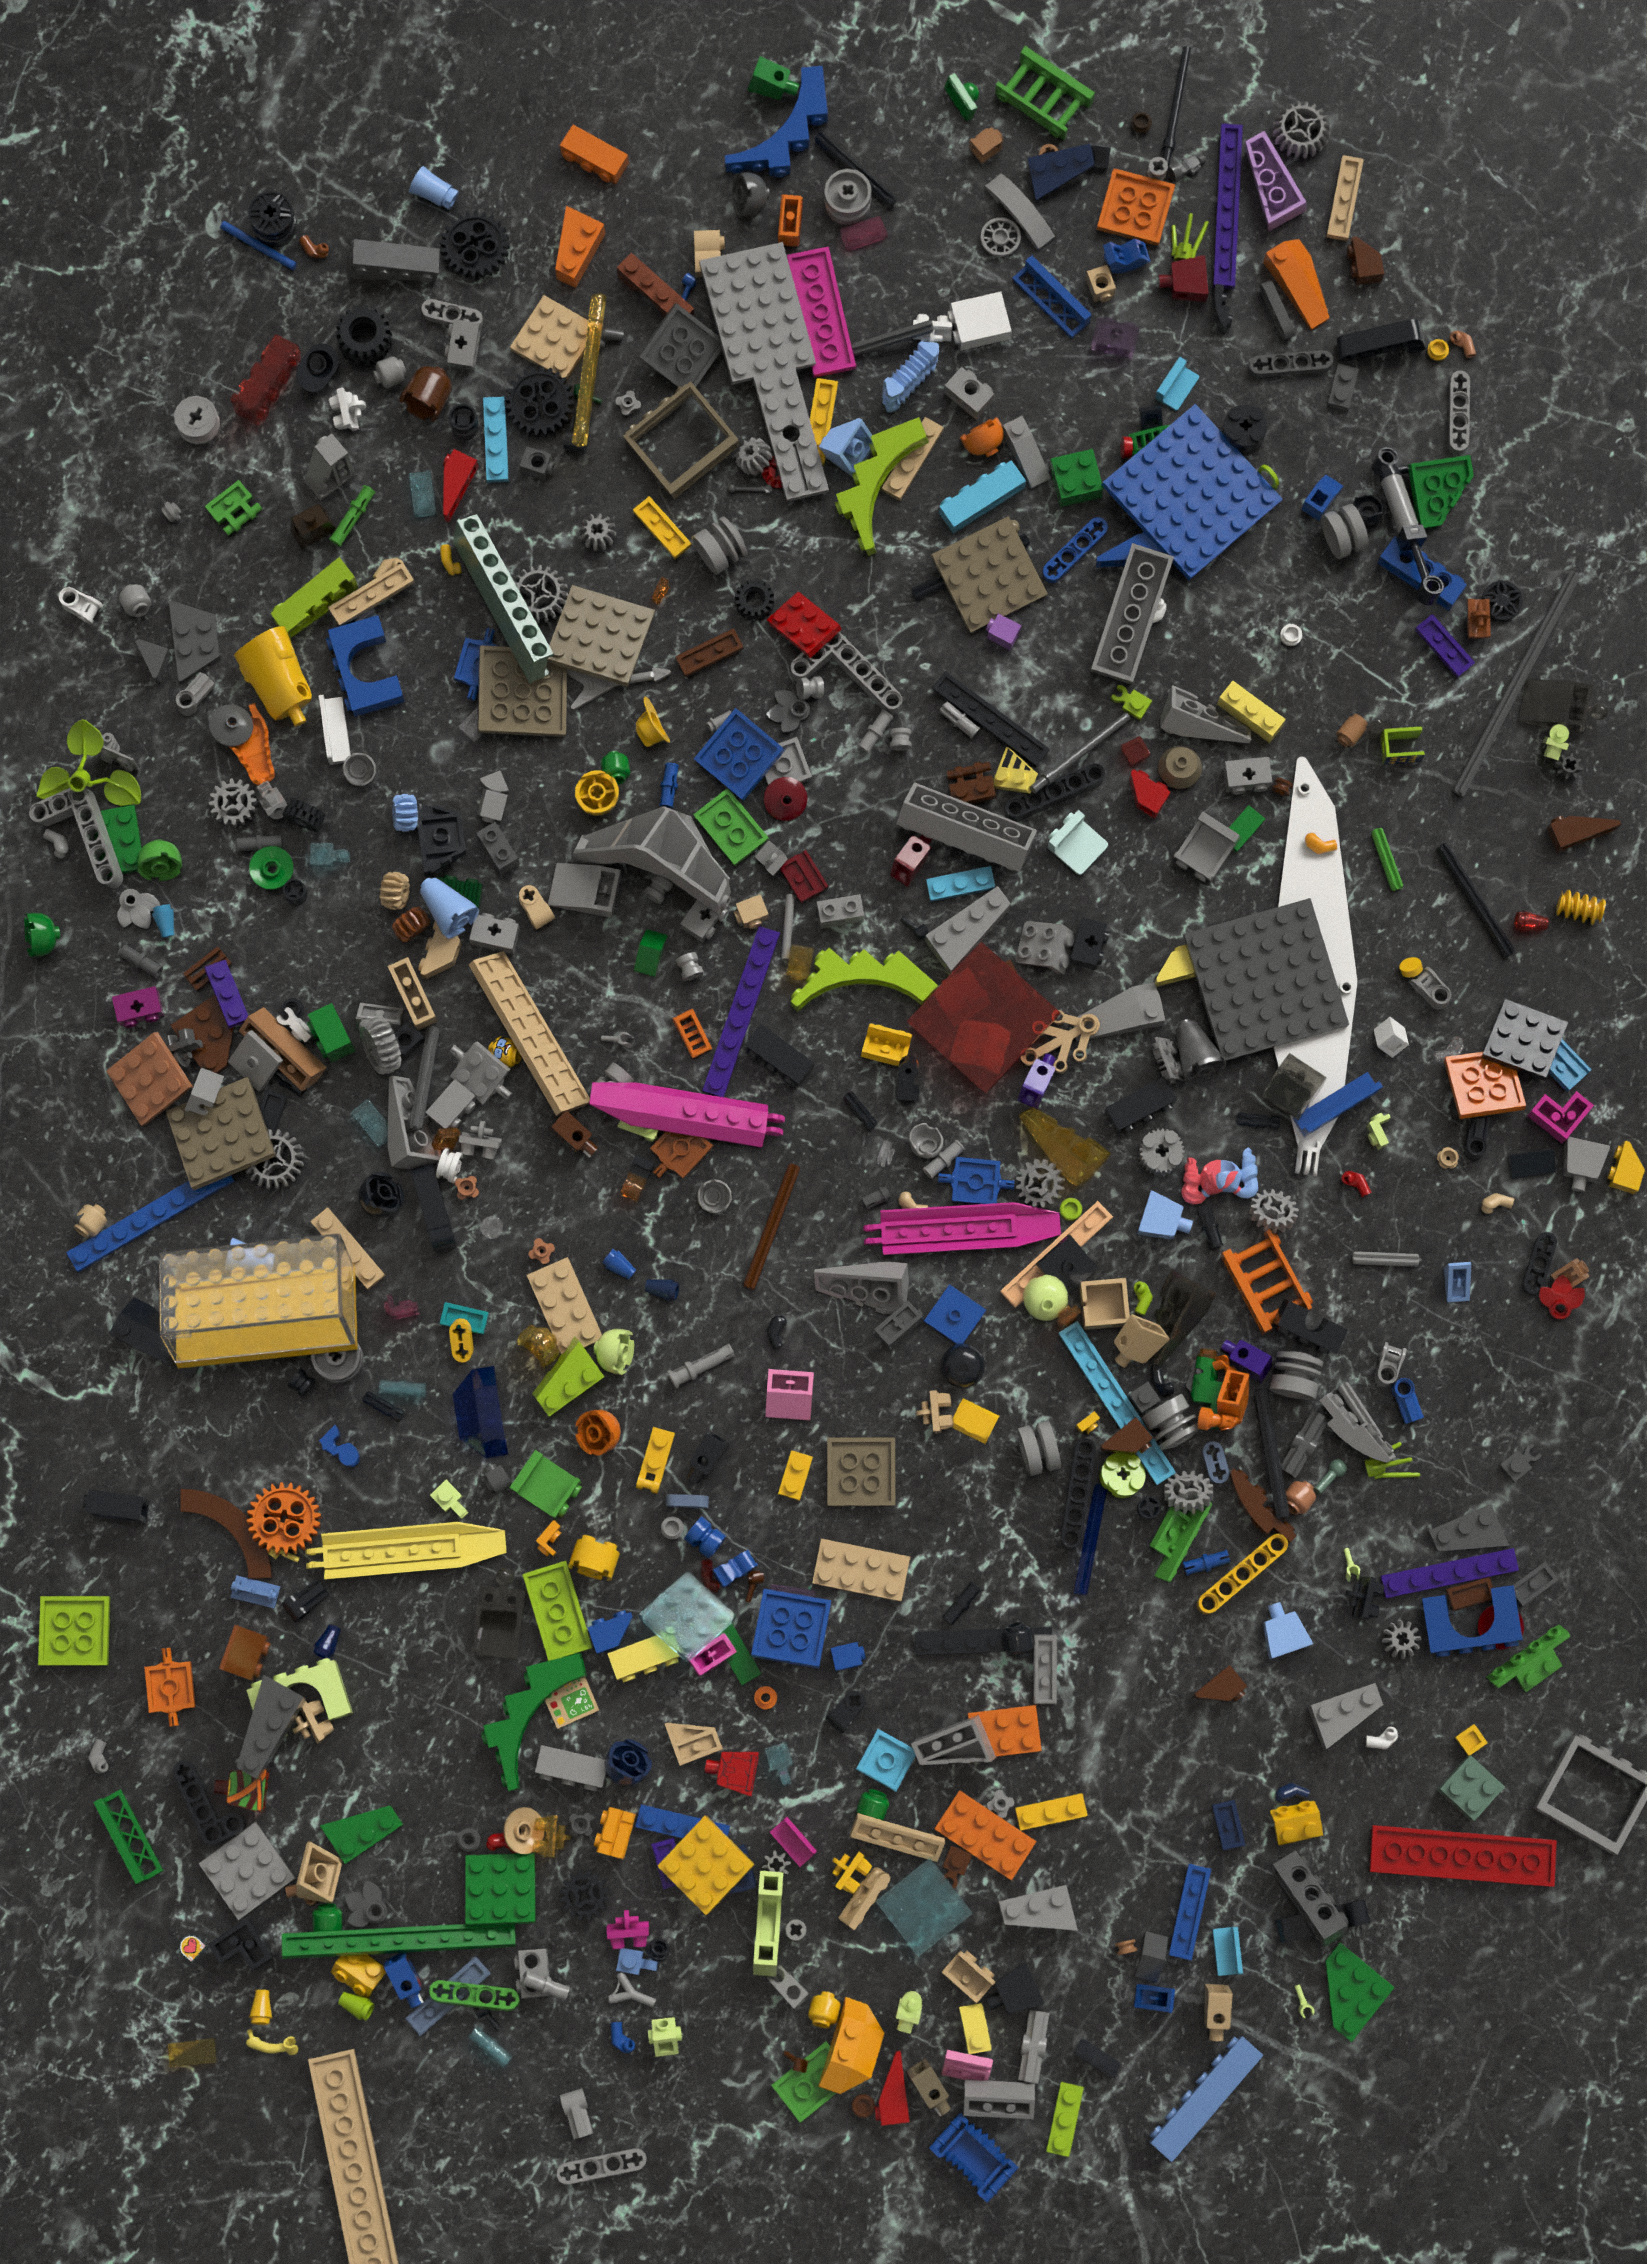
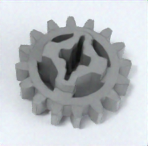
(227, 809)
(1035, 1175)
(1273, 1211)
(1188, 1492)

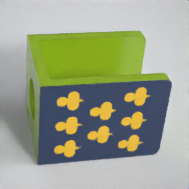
(1400, 758)

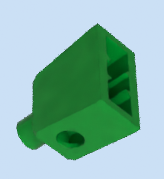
(771, 80)

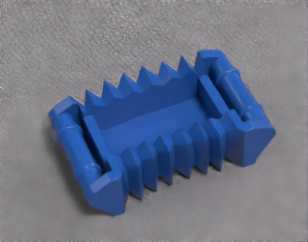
(975, 2155)

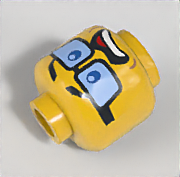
(505, 1051)

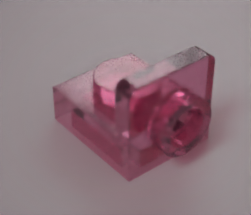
(405, 1308)

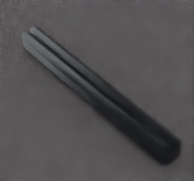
(849, 163)

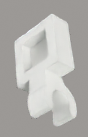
(299, 1028)

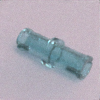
(402, 1388)
(490, 2046)

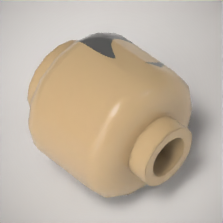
(90, 1220)

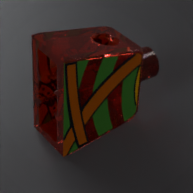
(244, 1790)

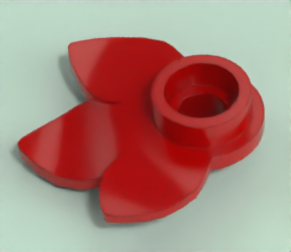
(1561, 1293)

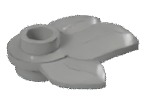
(137, 912)

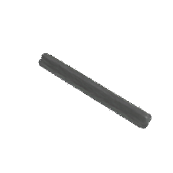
(424, 1078)

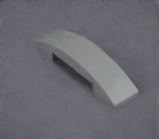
(1021, 210)

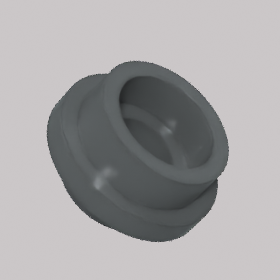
(461, 1839)

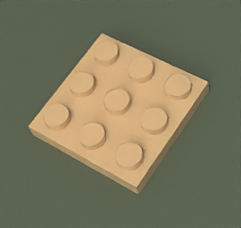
(552, 337)

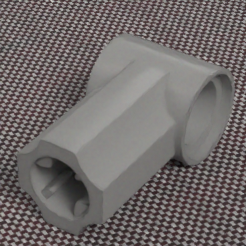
(195, 692)
(575, 2108)

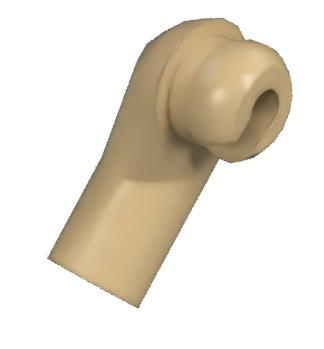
(907, 1202)

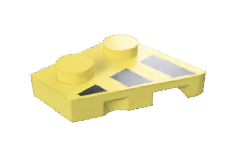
(1014, 773)

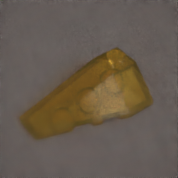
(1071, 1153)

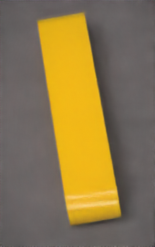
(1252, 1569)

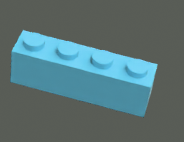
(982, 496)

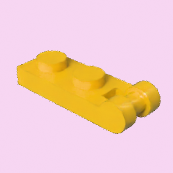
(655, 1459)

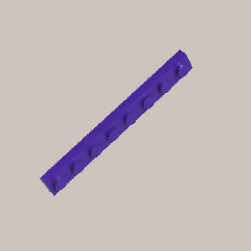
(1227, 205)
(741, 1012)

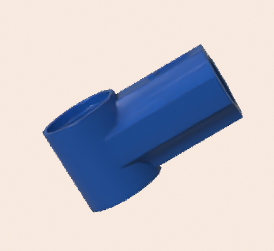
(1408, 1403)

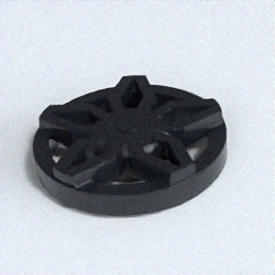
(1503, 600)

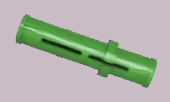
(352, 515)

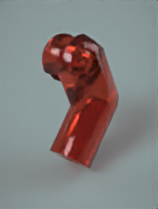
(706, 1574)

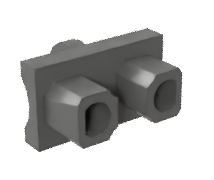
(182, 1049)

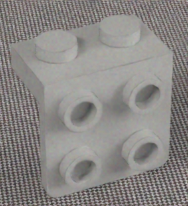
(1045, 946)

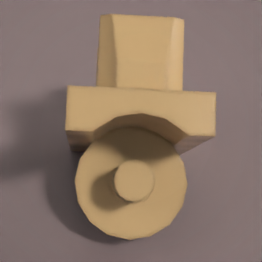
(937, 1401)
(319, 1730)

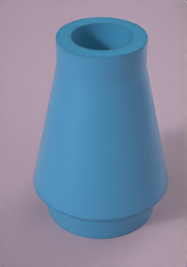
(164, 919)

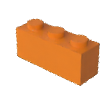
(594, 154)

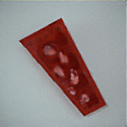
(266, 380)

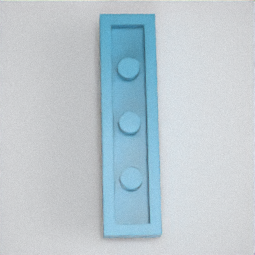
(495, 439)

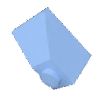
(847, 445)

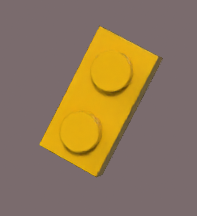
(795, 1475)

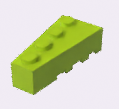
(314, 598)

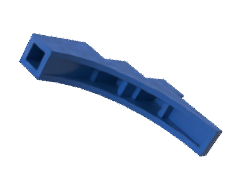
(793, 135)

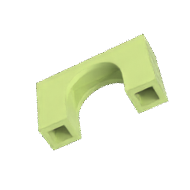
(324, 1678)
(768, 1923)

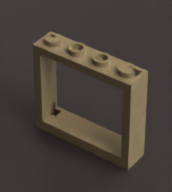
(704, 465)

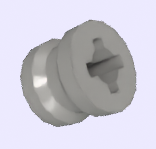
(900, 739)

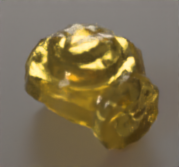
(540, 1343)

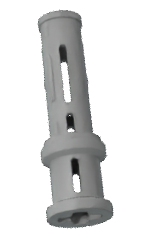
(692, 1369)

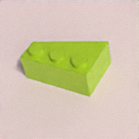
(567, 1379)

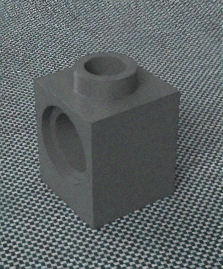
(530, 457)

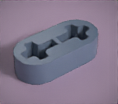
(1210, 1464)
(687, 1501)

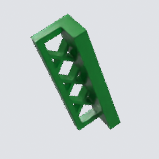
(121, 1842)

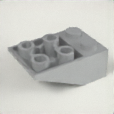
(585, 888)

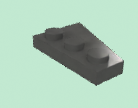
(1472, 1531)

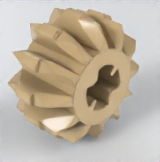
(394, 890)

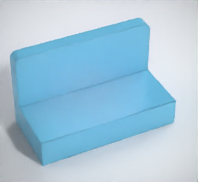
(1177, 385)
(1227, 1951)

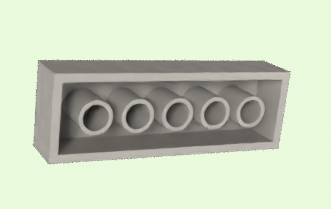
(1132, 614)
(966, 827)

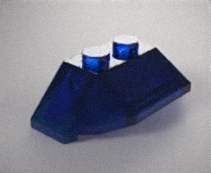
(480, 1413)

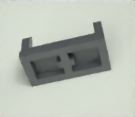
(899, 1325)

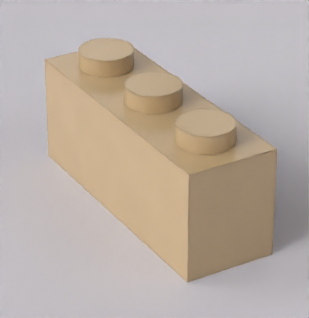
(412, 994)

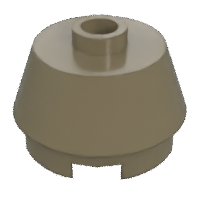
(1180, 767)

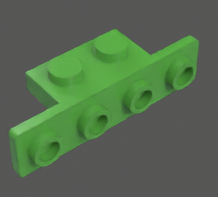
(1175, 1539)
(1533, 1662)

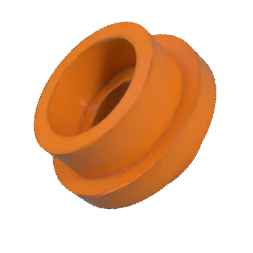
(765, 1705)

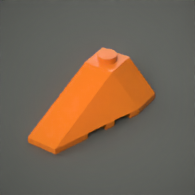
(1296, 275)

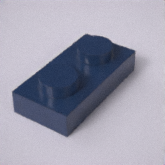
(1228, 1825)

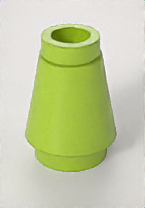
(357, 2005)

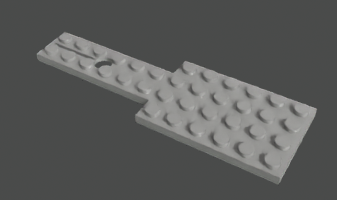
(767, 343)

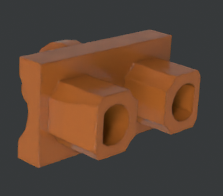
(1478, 618)

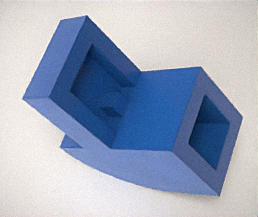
(1127, 256)

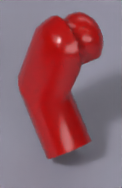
(1356, 1180)

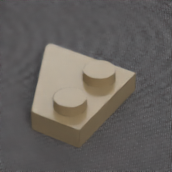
(692, 1741)

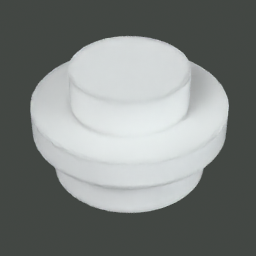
(1291, 635)

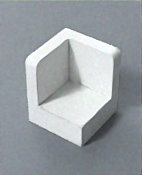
(1391, 1037)

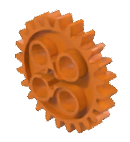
(279, 1538)

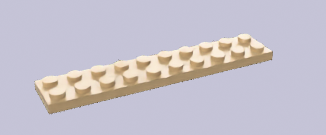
(352, 2159)

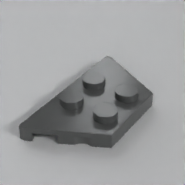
(194, 639)

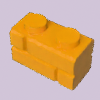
(615, 1832)

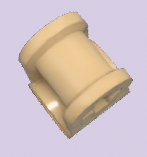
(537, 909)

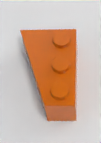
(577, 246)

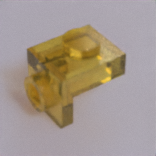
(800, 962)

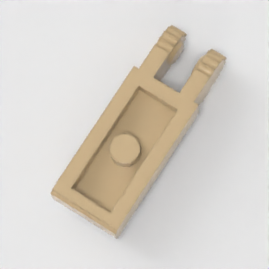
(864, 1897)

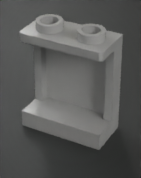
(1206, 848)

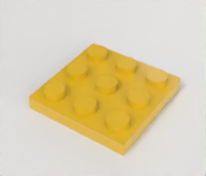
(706, 1865)

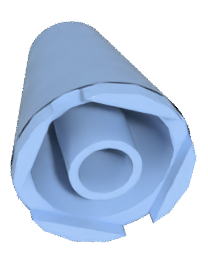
(448, 907)

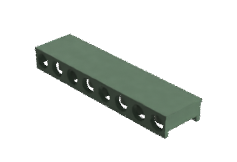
(502, 598)

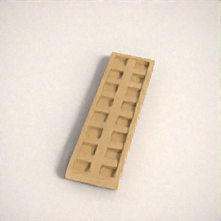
(530, 1033)

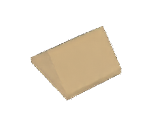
(318, 1874)

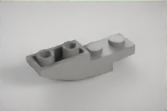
(1363, 1437)

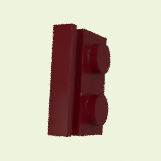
(803, 876)

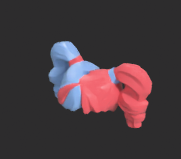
(1220, 1177)

